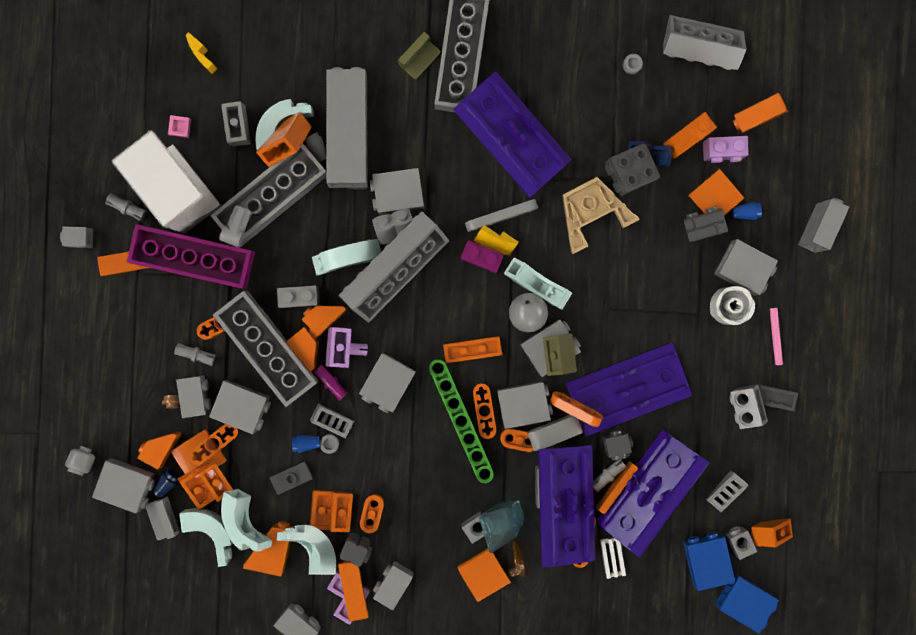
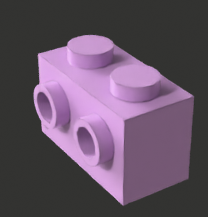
(725, 148)

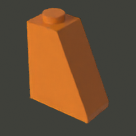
(760, 113)
(690, 134)
(285, 140)
(272, 559)

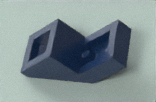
(660, 154)

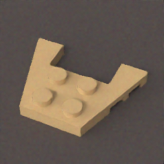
(588, 204)

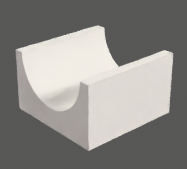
(166, 183)

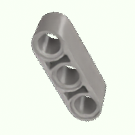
(554, 432)

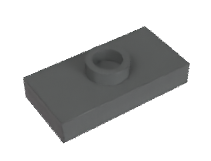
(778, 398)
(291, 477)

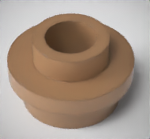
(171, 401)

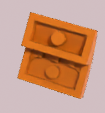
(718, 192)
(181, 452)
(205, 484)
(331, 510)
(483, 574)

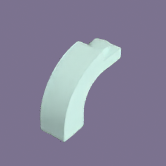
(276, 116)
(346, 256)
(537, 284)
(237, 522)
(211, 524)
(320, 550)

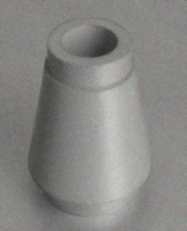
(316, 146)

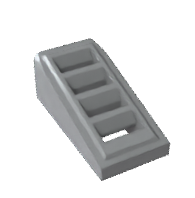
(314, 419)
(742, 485)

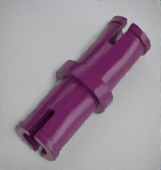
(330, 382)

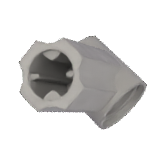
(234, 231)

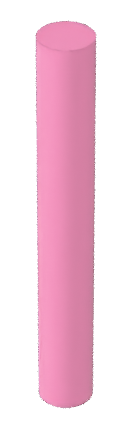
(776, 336)

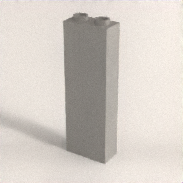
(347, 128)

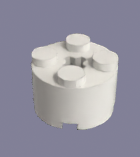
(740, 298)

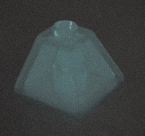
(501, 524)

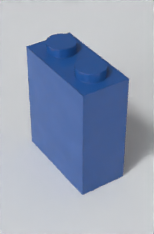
(708, 561)
(747, 603)

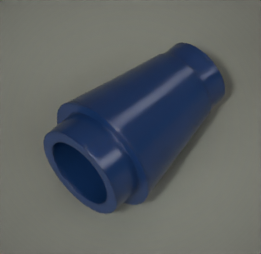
(167, 481)

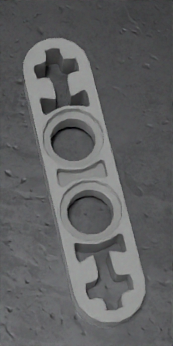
(501, 215)

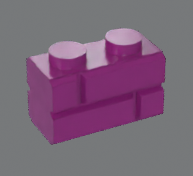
(482, 256)

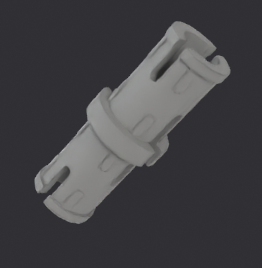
(126, 207)
(195, 354)
(608, 475)

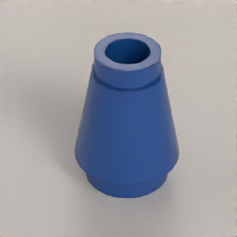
(747, 211)
(304, 443)

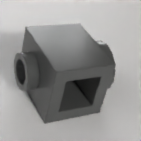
(617, 445)

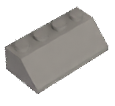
(704, 43)

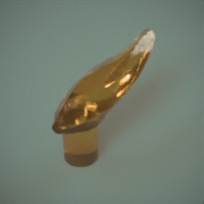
(520, 568)

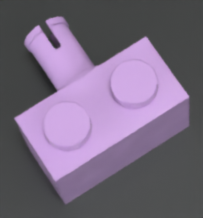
(340, 347)

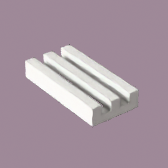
(615, 573)

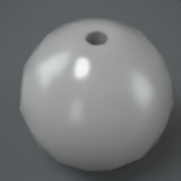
(528, 312)

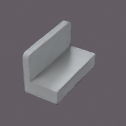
(162, 519)

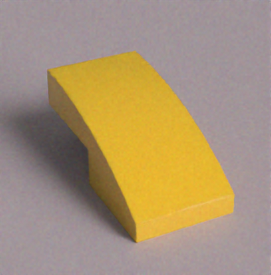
(199, 50)
(500, 243)

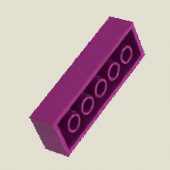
(190, 256)

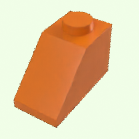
(322, 317)
(305, 347)
(157, 450)
(772, 532)

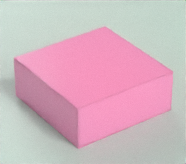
(179, 126)

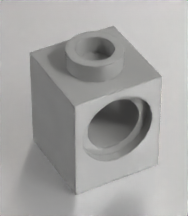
(77, 237)
(471, 533)
(746, 548)

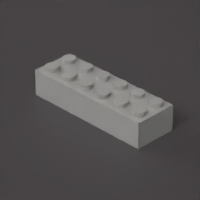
(461, 52)
(274, 191)
(394, 267)
(265, 347)

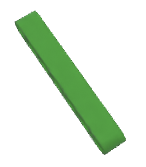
(461, 430)

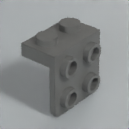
(632, 169)

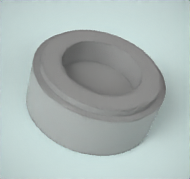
(632, 64)
(329, 443)

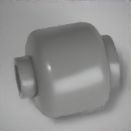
(80, 460)

